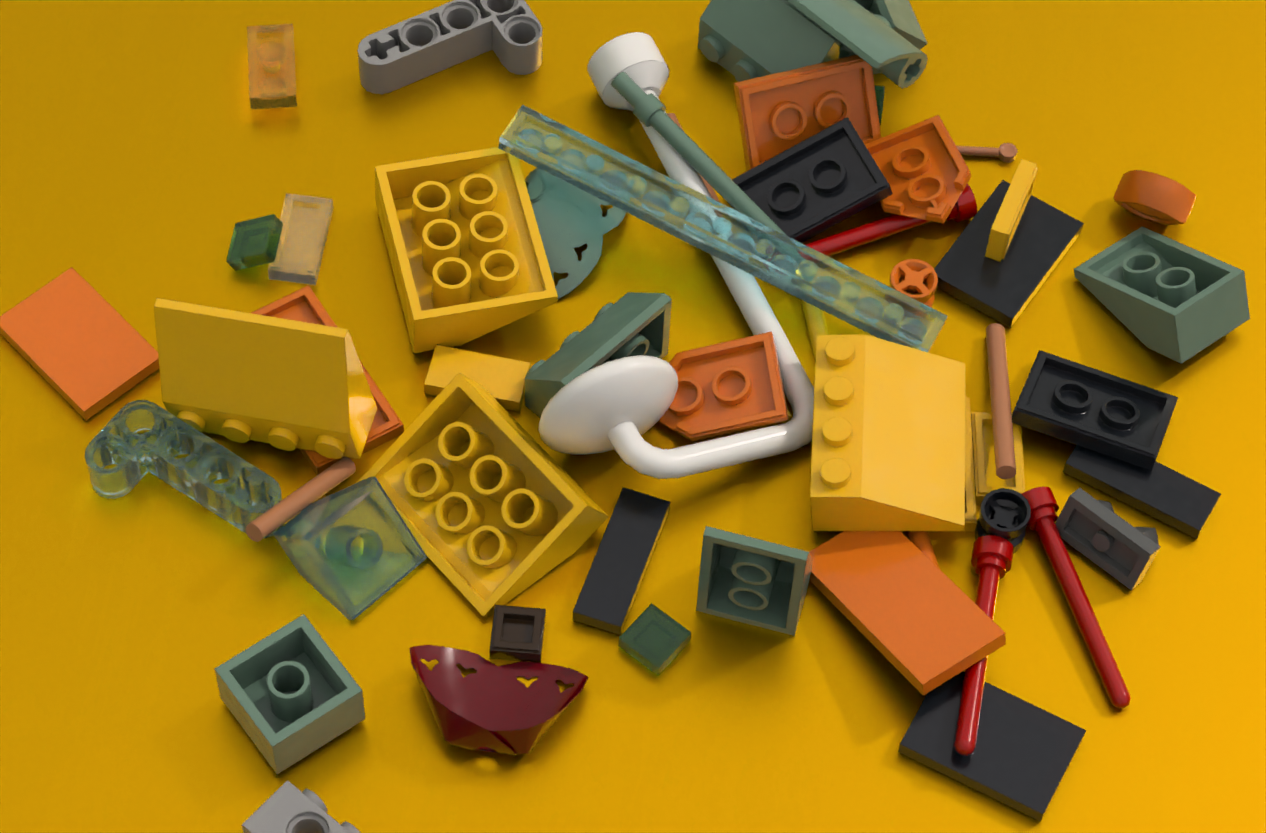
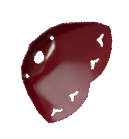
(491, 706)

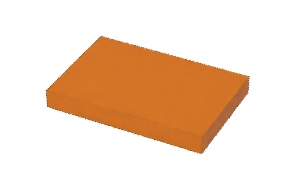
(803, 101)
(79, 343)

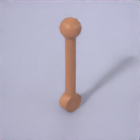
(1006, 152)

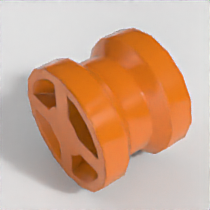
(915, 277)

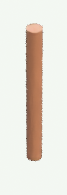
(1000, 401)

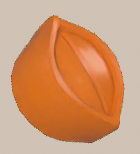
(1154, 197)

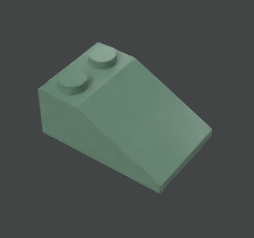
(1167, 292)
(752, 580)

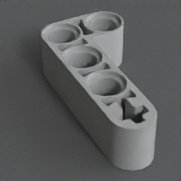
(450, 37)

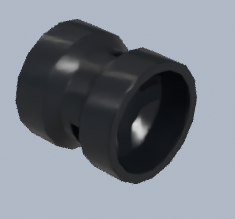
(1004, 515)

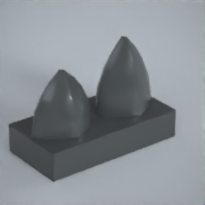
(1107, 538)

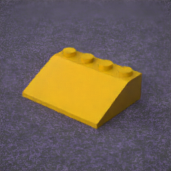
(462, 245)
(263, 379)
(886, 437)
(484, 496)

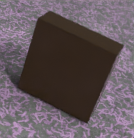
(517, 633)

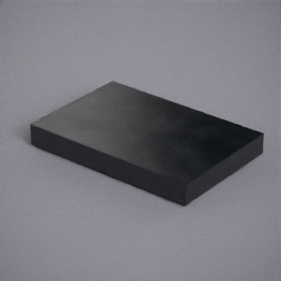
(816, 182)
(1009, 285)
(1094, 410)
(1017, 750)

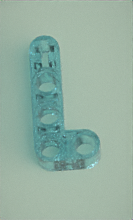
(237, 501)

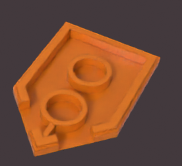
(921, 170)
(727, 388)

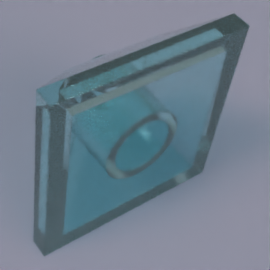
(351, 546)

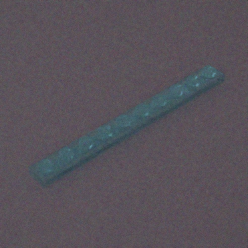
(721, 231)

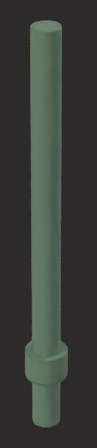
(652, 113)

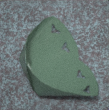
(567, 221)

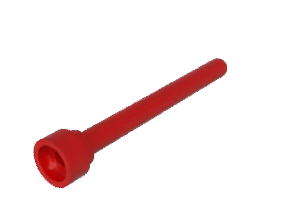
(963, 209)
(1043, 520)
(991, 560)

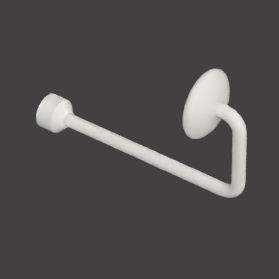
(629, 395)

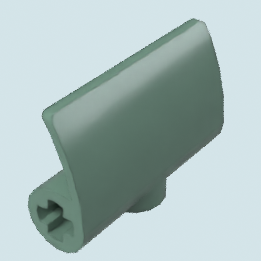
(868, 37)

